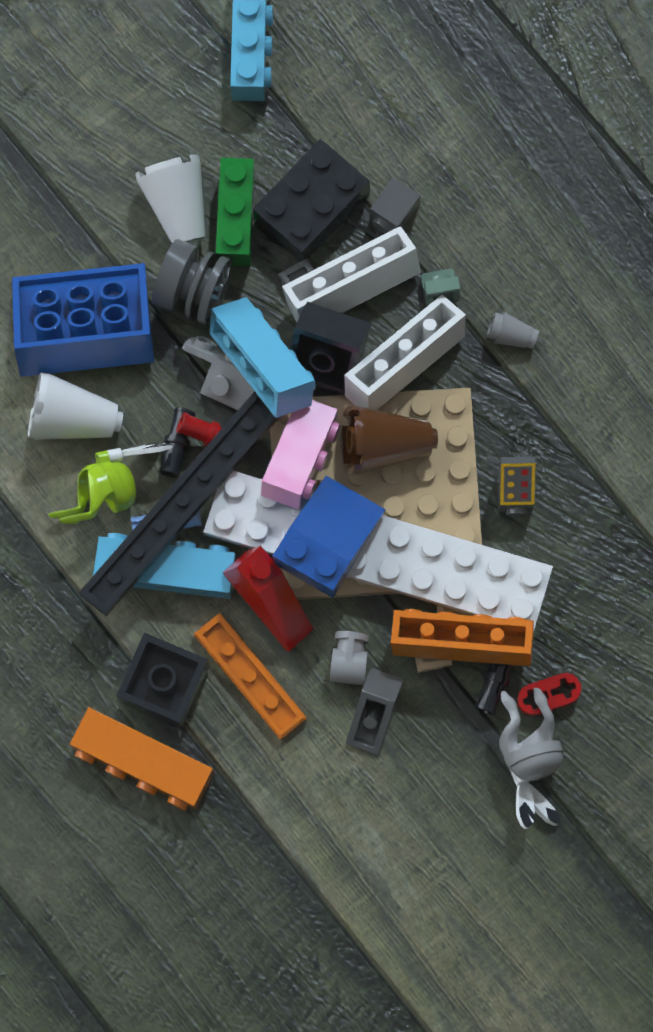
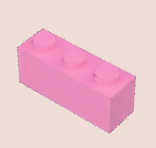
(300, 455)

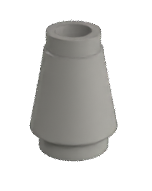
(510, 331)

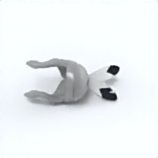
(531, 760)

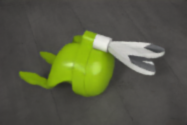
(108, 481)

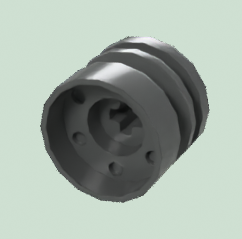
(185, 279)

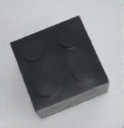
(329, 345)
(163, 680)

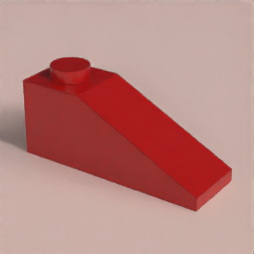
(269, 596)

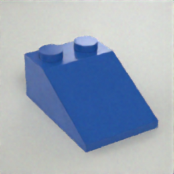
(328, 536)

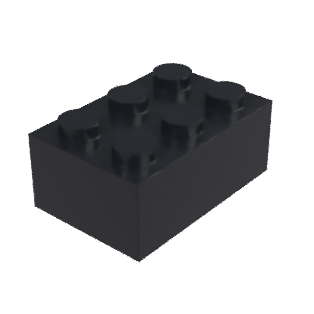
(311, 201)

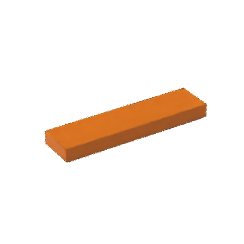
(250, 676)

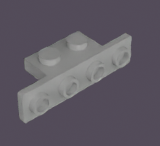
(223, 378)

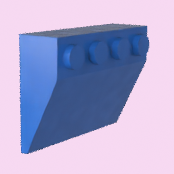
(82, 320)

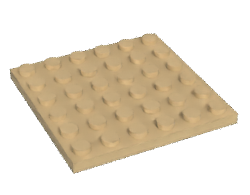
(426, 491)

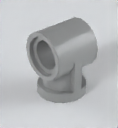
(349, 658)

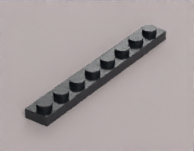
(178, 505)

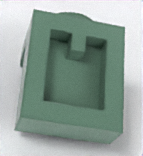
(440, 283)

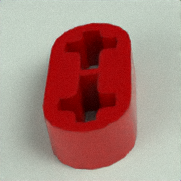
(547, 686)

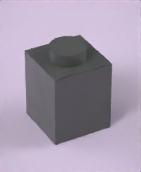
(394, 207)

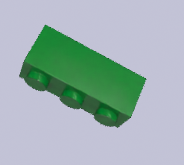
(235, 210)

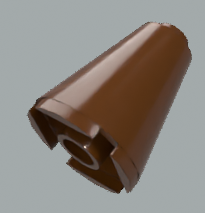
(383, 439)

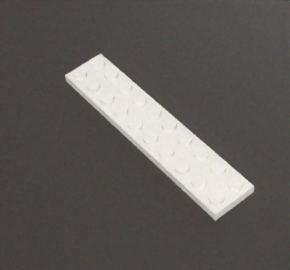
(395, 556)

